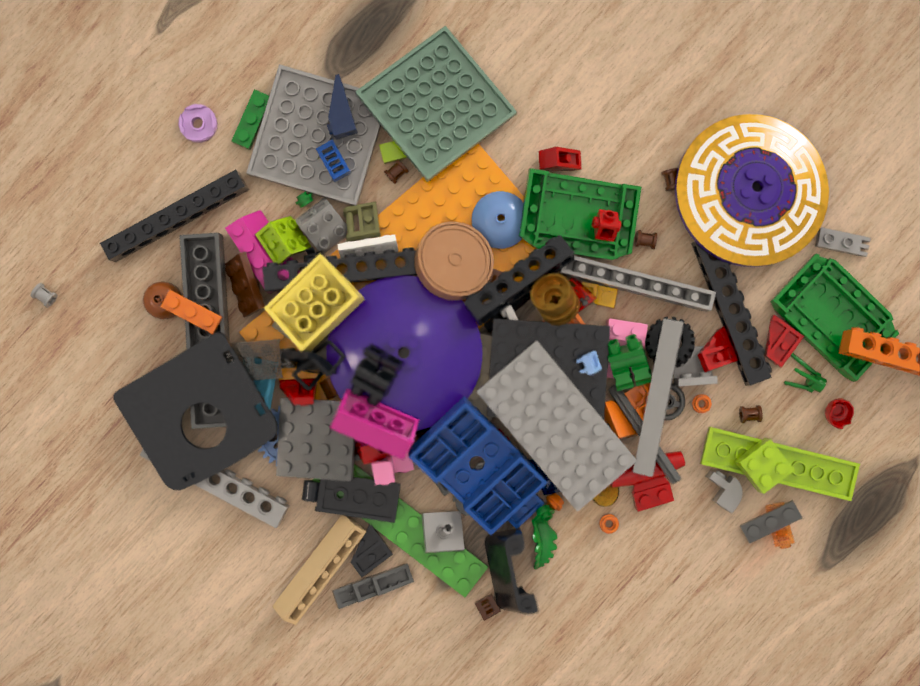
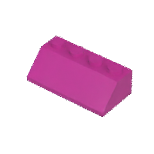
(243, 235)
(375, 425)

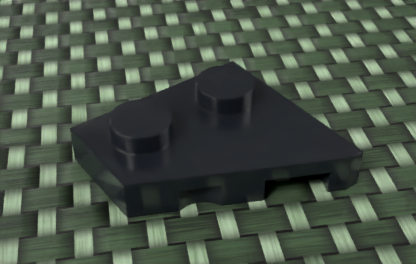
(370, 552)

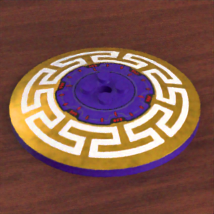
(725, 211)

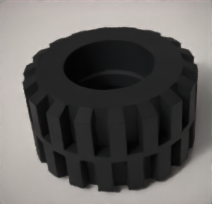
(687, 338)

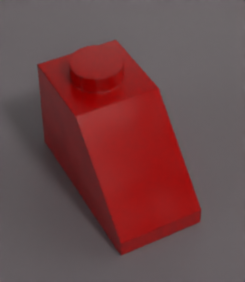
(559, 159)

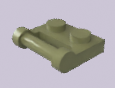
(368, 221)

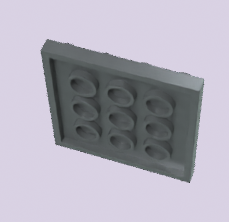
(310, 446)

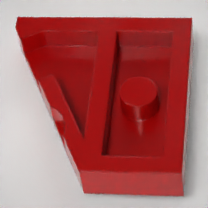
(781, 341)
(717, 351)
(297, 393)

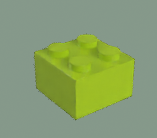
(764, 465)

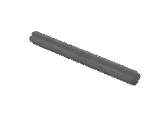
(636, 423)

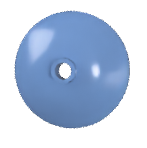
(499, 233)

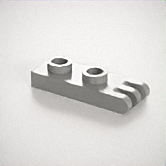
(842, 242)

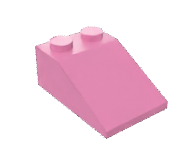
(620, 330)

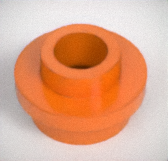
(707, 403)
(554, 501)
(615, 523)

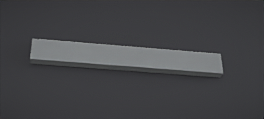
(658, 397)

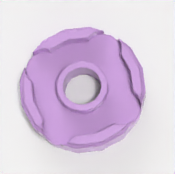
(194, 112)

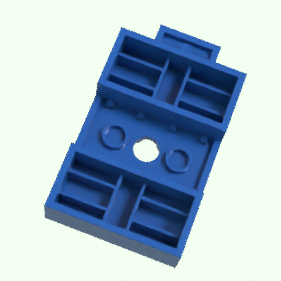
(497, 491)

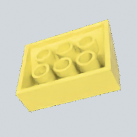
(314, 303)

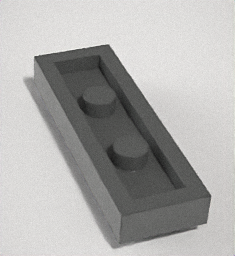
(771, 521)

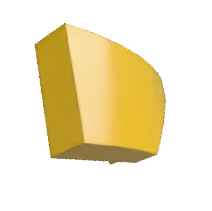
(605, 295)

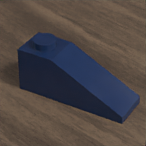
(340, 114)

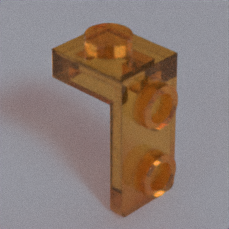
(783, 537)

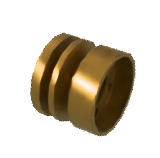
(555, 299)

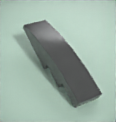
(372, 586)

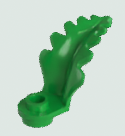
(543, 536)

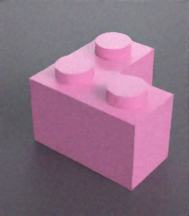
(385, 468)

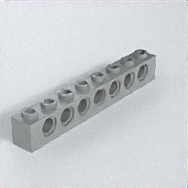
(640, 283)
(239, 499)

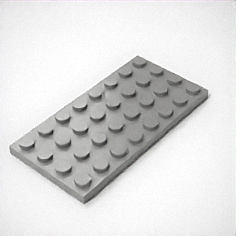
(556, 425)

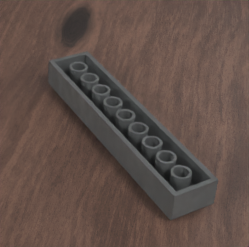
(206, 285)

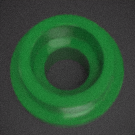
(304, 199)

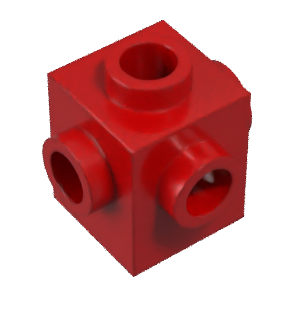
(606, 225)

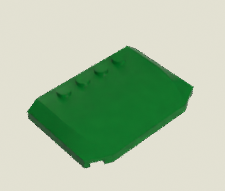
(566, 208)
(824, 303)

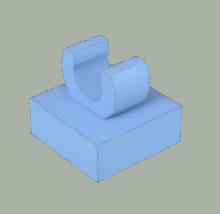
(591, 363)

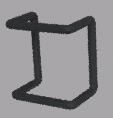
(319, 365)

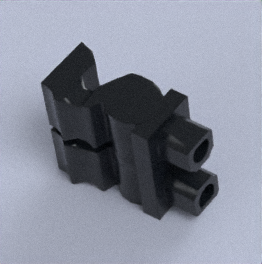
(372, 381)

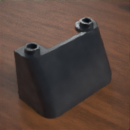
(499, 549)

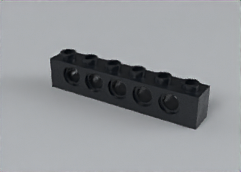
(500, 301)

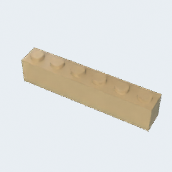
(318, 569)

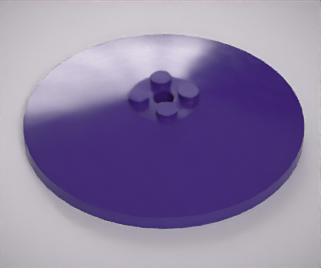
(440, 340)

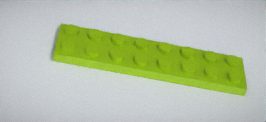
(812, 470)

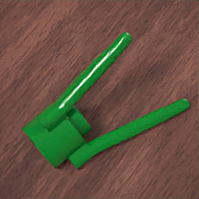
(814, 380)

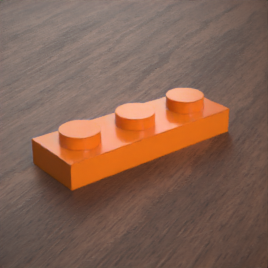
(191, 311)

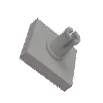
(442, 532)

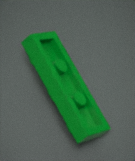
(251, 120)

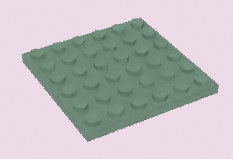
(436, 103)

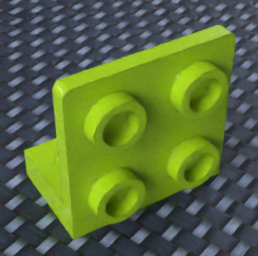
(282, 239)

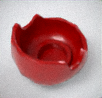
(839, 413)

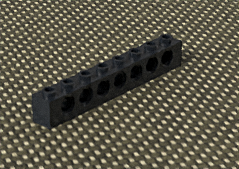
(174, 216)
(708, 267)
(272, 269)

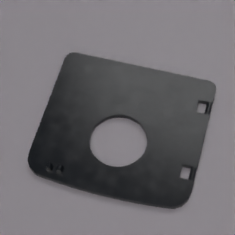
(198, 375)

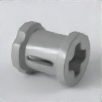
(43, 295)

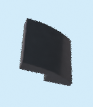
(302, 357)

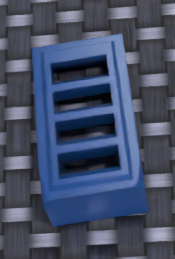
(339, 174)

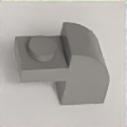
(730, 492)

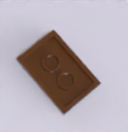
(244, 284)

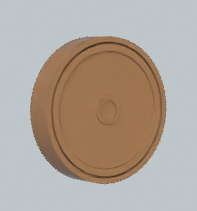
(454, 260)

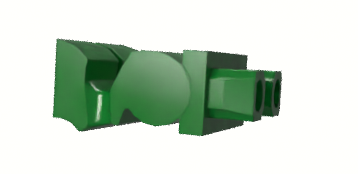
(628, 356)

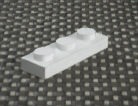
(376, 245)

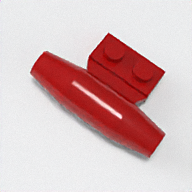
(649, 490)

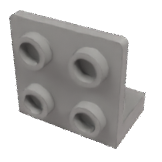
(322, 225)
(692, 372)

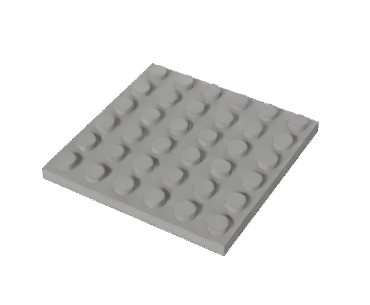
(297, 125)

